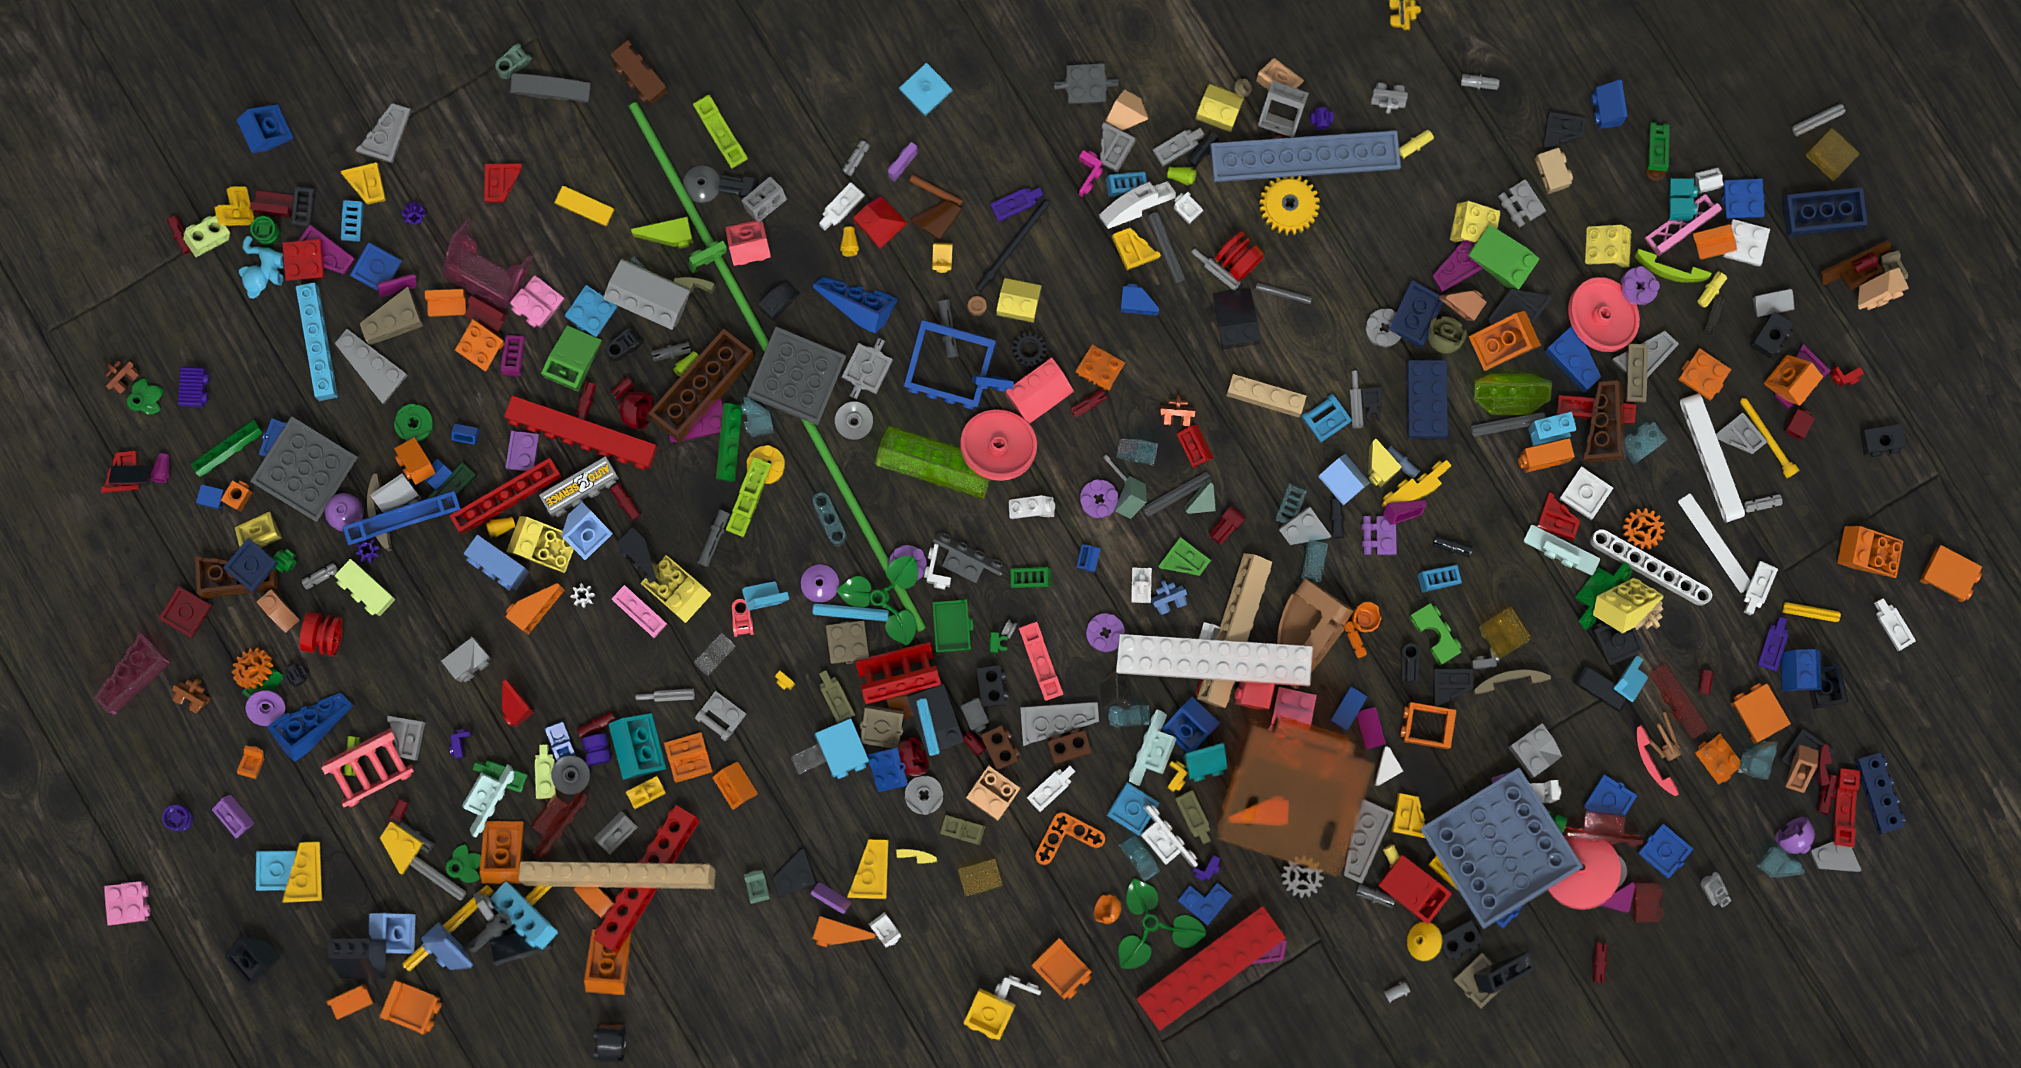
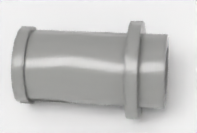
(1397, 991)

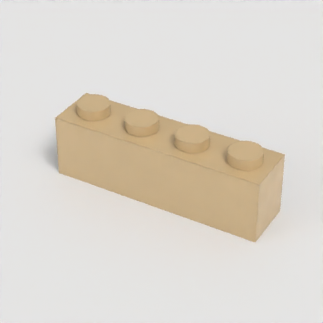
(1266, 395)

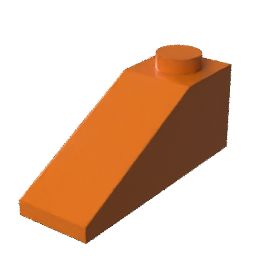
(837, 933)

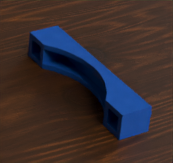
(400, 517)

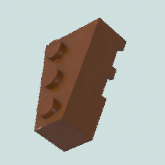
(638, 74)

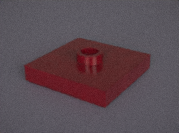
(185, 612)

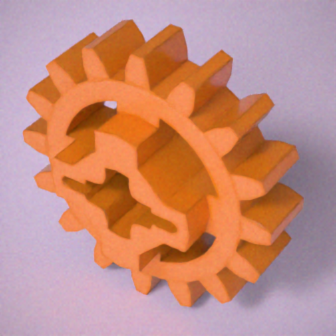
(1642, 522)
(251, 669)

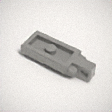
(1177, 146)

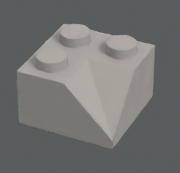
(466, 660)
(1536, 751)

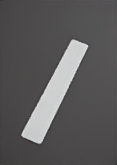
(1715, 542)

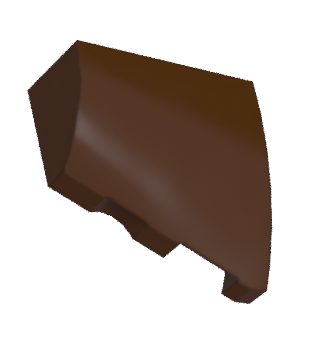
(937, 219)

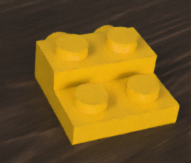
(989, 1014)

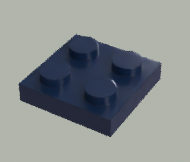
(250, 565)

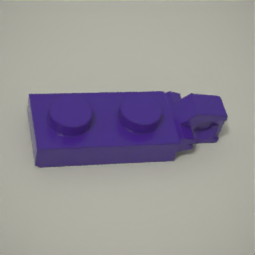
(1015, 203)
(1774, 645)

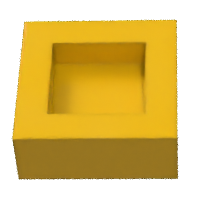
(783, 681)

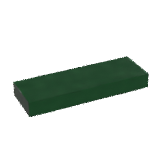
(456, 481)

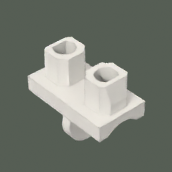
(1141, 585)

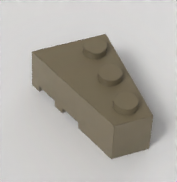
(392, 319)

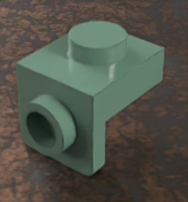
(756, 886)

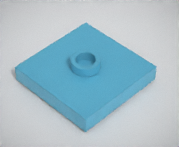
(925, 89)
(273, 869)

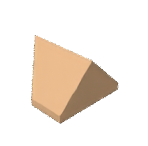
(1127, 111)

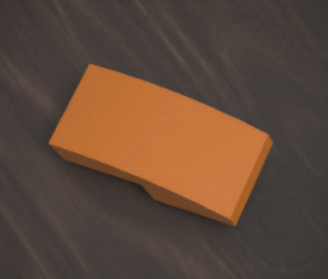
(595, 899)

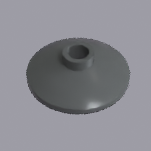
(705, 192)
(561, 778)

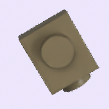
(1892, 261)

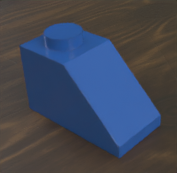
(1137, 301)

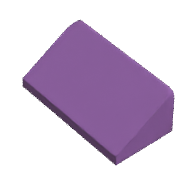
(232, 816)
(831, 898)

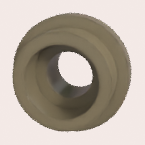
(1243, 87)

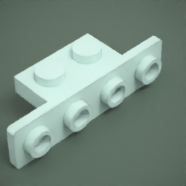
(1557, 548)
(1154, 751)
(484, 797)

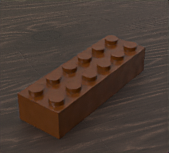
(701, 385)

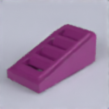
(509, 367)
(1402, 511)

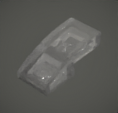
(715, 654)

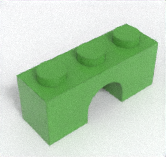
(1429, 618)

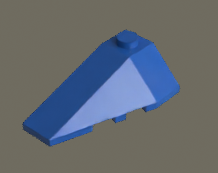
(863, 307)

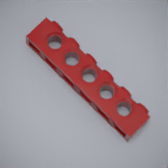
(505, 496)

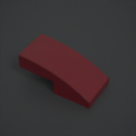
(1824, 758)

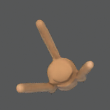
(1671, 748)

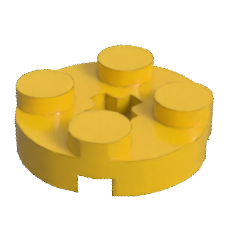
(774, 456)

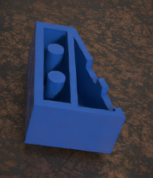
(1574, 360)

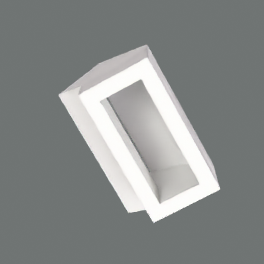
(1708, 180)
(1209, 631)

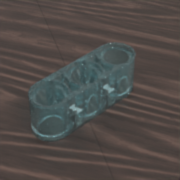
(826, 510)

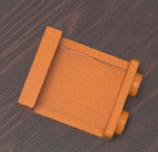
(1951, 573)
(1760, 712)
(1062, 969)
(411, 1007)

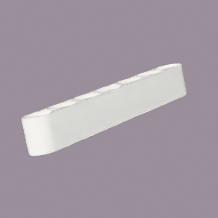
(1712, 458)
(1660, 567)

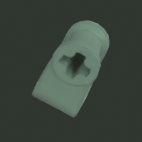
(512, 59)

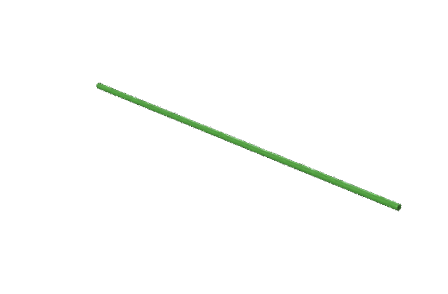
(763, 341)

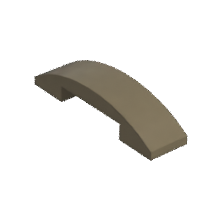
(372, 508)
(1533, 677)

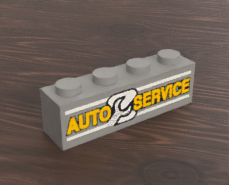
(578, 487)

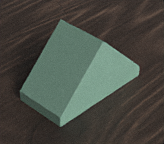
(1132, 498)
(1202, 500)

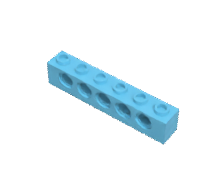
(316, 341)

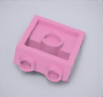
(536, 302)
(1294, 705)
(127, 903)

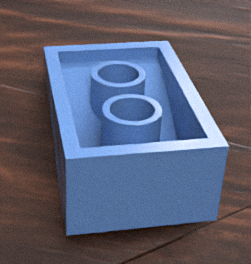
(446, 948)

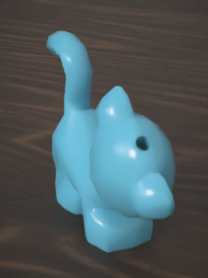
(256, 277)

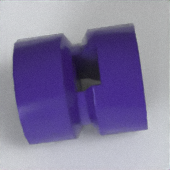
(596, 749)
(177, 818)

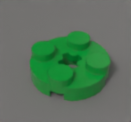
(414, 412)

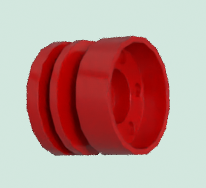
(1238, 255)
(325, 635)

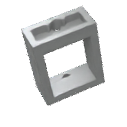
(1288, 96)

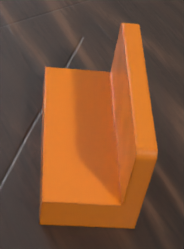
(1715, 241)
(446, 302)
(735, 785)
(350, 1002)

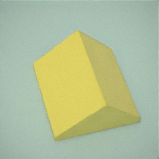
(260, 530)

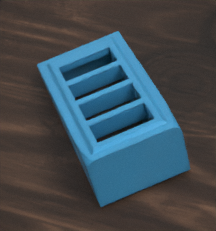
(1112, 191)
(345, 220)
(1425, 575)

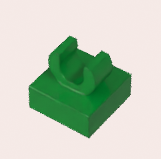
(994, 643)

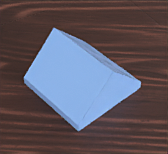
(1344, 479)

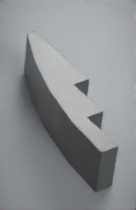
(549, 87)

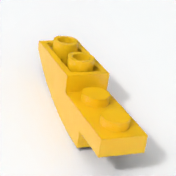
(1412, 491)

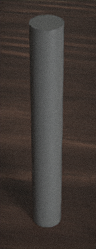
(1283, 293)

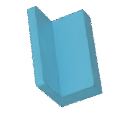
(763, 596)
(1631, 680)

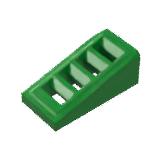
(1014, 577)

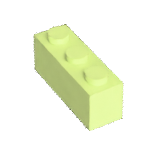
(364, 588)

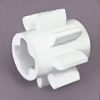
(583, 590)

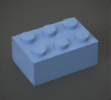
(495, 563)

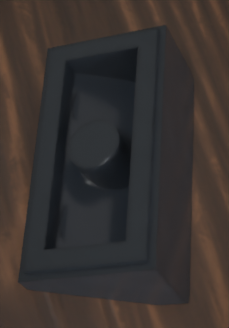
(130, 475)

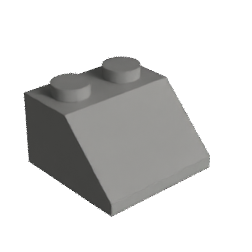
(395, 494)

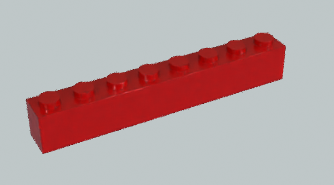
(580, 432)

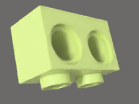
(209, 239)

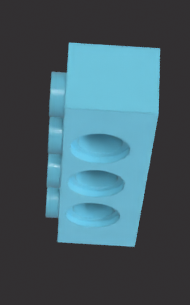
(523, 915)

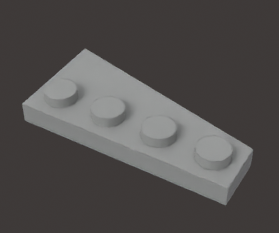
(374, 369)
(1052, 720)
(1366, 840)

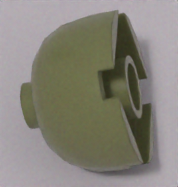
(1446, 335)

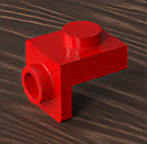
(1851, 378)

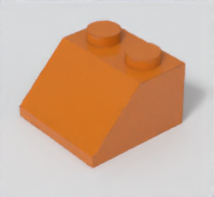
(1794, 379)

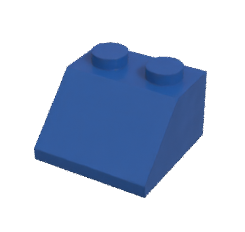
(1609, 105)
(264, 128)
(1801, 670)
(1191, 725)

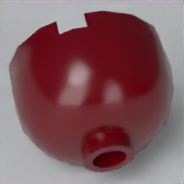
(635, 409)
(915, 760)

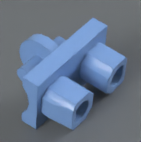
(1176, 594)

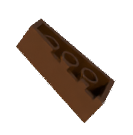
(1607, 429)
(215, 581)

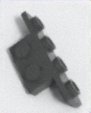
(966, 560)

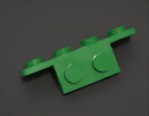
(1596, 585)

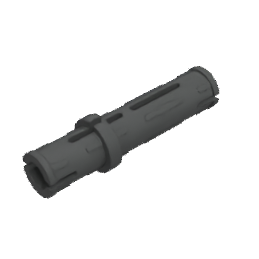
(947, 320)
(717, 530)

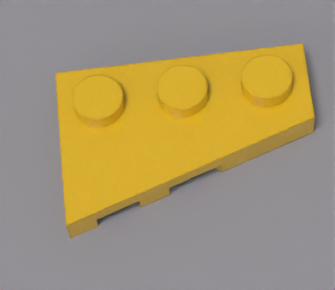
(872, 872)
(305, 875)

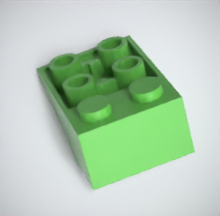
(571, 358)

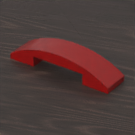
(1845, 808)

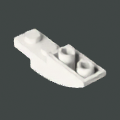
(1133, 202)

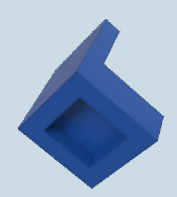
(210, 497)

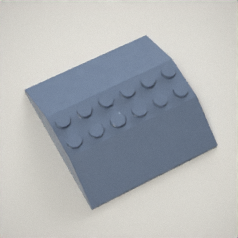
(1501, 848)

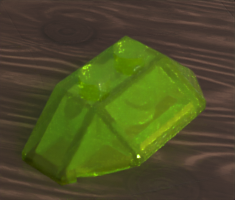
(1512, 393)

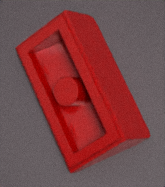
(1194, 445)

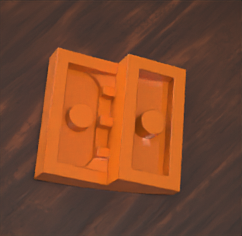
(688, 757)

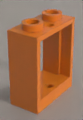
(1546, 455)
(1448, 725)

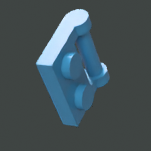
(1330, 423)

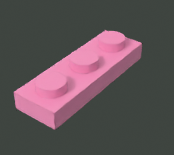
(639, 611)

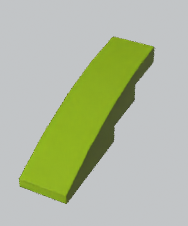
(748, 497)

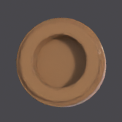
(977, 306)

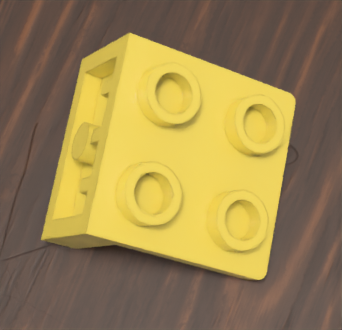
(1472, 220)
(1608, 245)

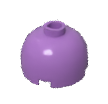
(343, 510)
(1797, 836)

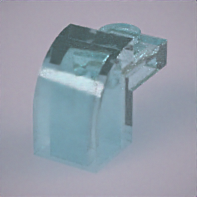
(1134, 716)

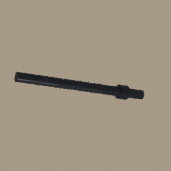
(990, 274)

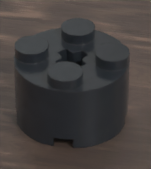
(611, 1042)

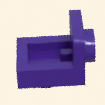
(456, 747)
(1212, 867)

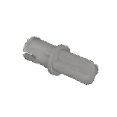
(1479, 82)

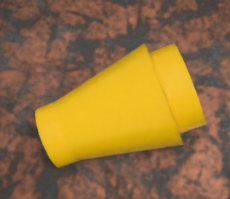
(849, 242)
(499, 526)

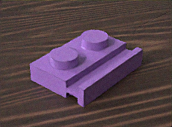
(902, 162)
(522, 451)

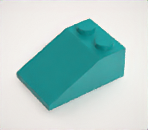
(1205, 762)

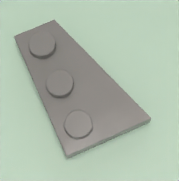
(387, 134)
(1658, 349)

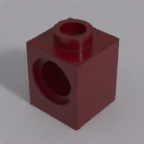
(1799, 424)

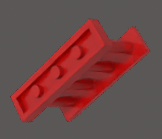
(899, 684)

